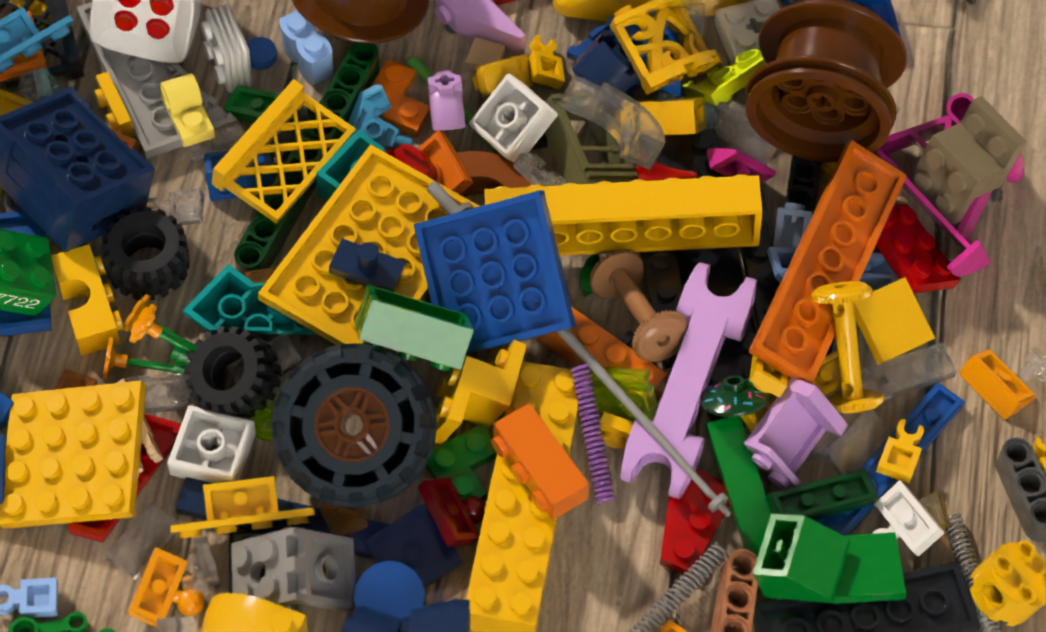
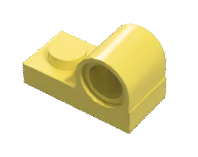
(185, 108)

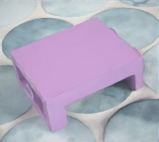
(792, 430)

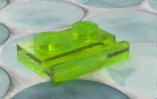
(634, 384)

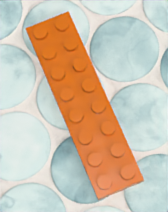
(831, 251)

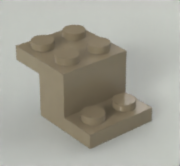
(967, 160)

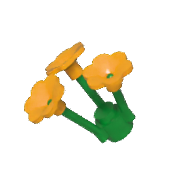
(143, 322)

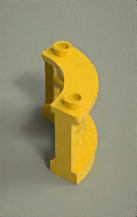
(662, 70)

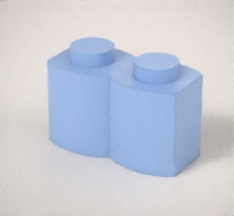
(306, 48)

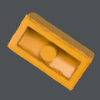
(996, 384)

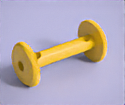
(841, 296)

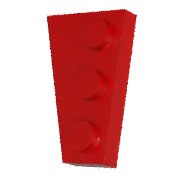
(690, 525)

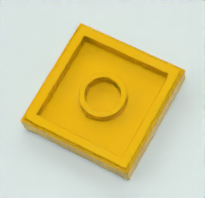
(892, 321)

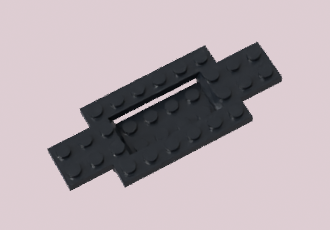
(669, 270)

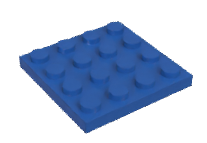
(498, 269)

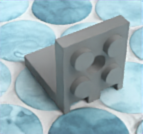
(295, 568)

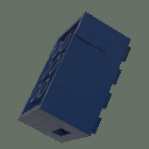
(69, 168)

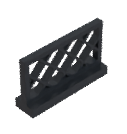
(66, 46)

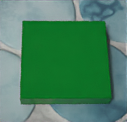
(871, 570)

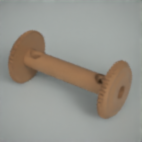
(659, 333)

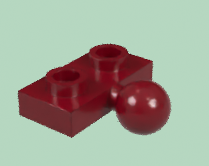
(451, 514)

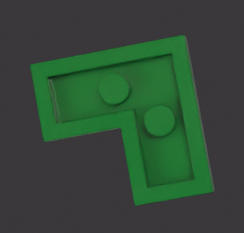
(460, 457)

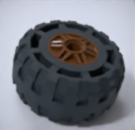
(313, 417)

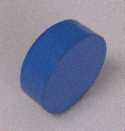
(262, 53)

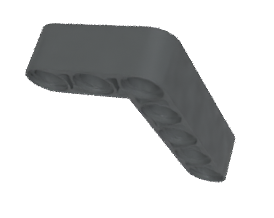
(1028, 474)

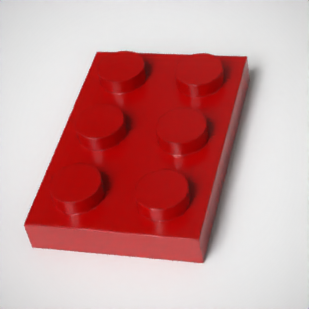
(914, 253)

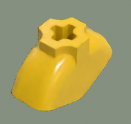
(491, 74)

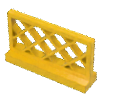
(257, 141)

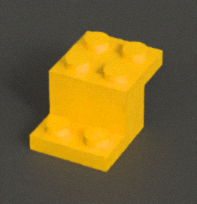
(478, 391)

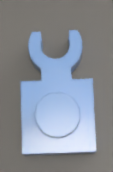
(34, 599)

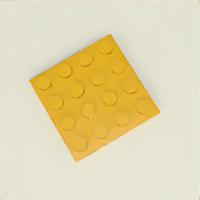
(73, 455)

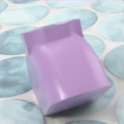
(446, 101)

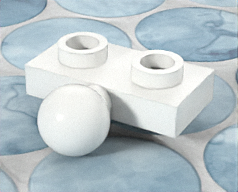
(908, 519)

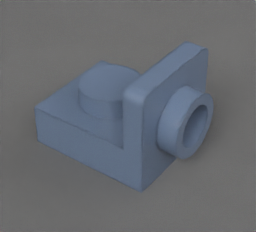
(790, 225)

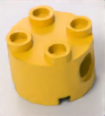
(1010, 583)

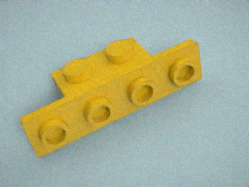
(241, 503)

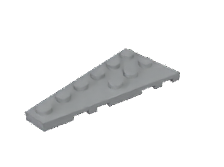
(140, 92)

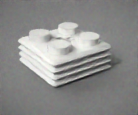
(741, 24)
(227, 48)
(510, 101)
(201, 431)

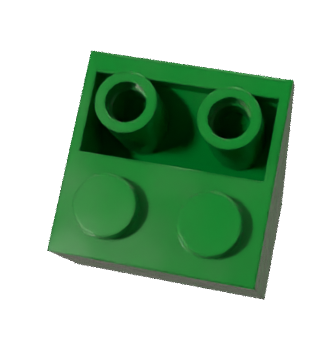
(800, 559)

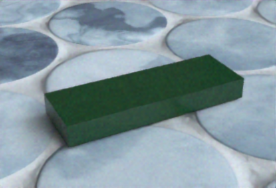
(825, 496)

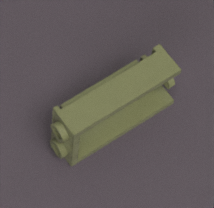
(571, 154)

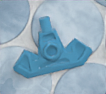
(365, 117)

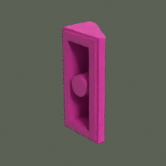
(733, 162)

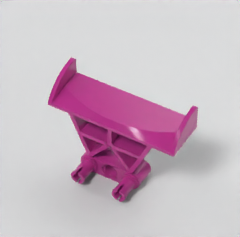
(974, 255)

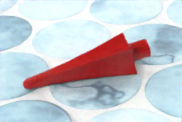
(663, 172)

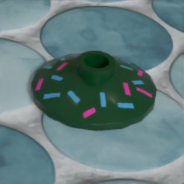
(733, 397)

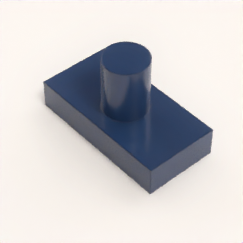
(366, 265)

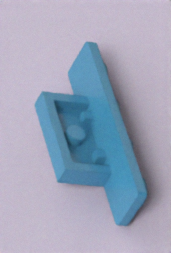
(21, 36)

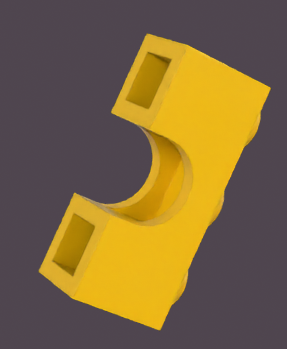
(79, 276)

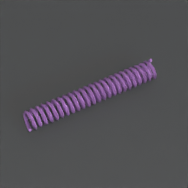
(592, 439)

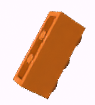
(539, 462)

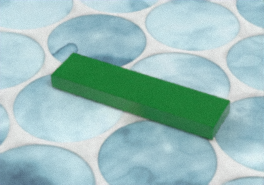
(740, 480)

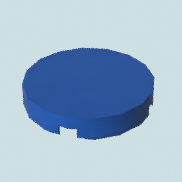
(390, 589)

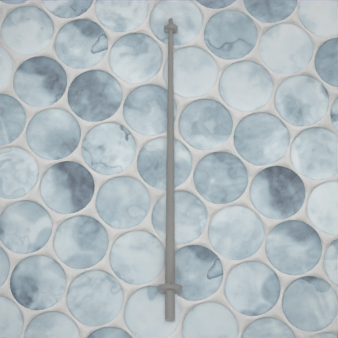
(717, 502)

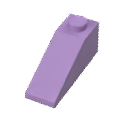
(483, 21)

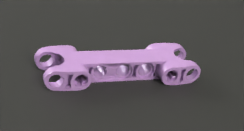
(709, 322)

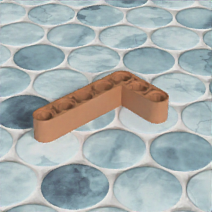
(737, 587)

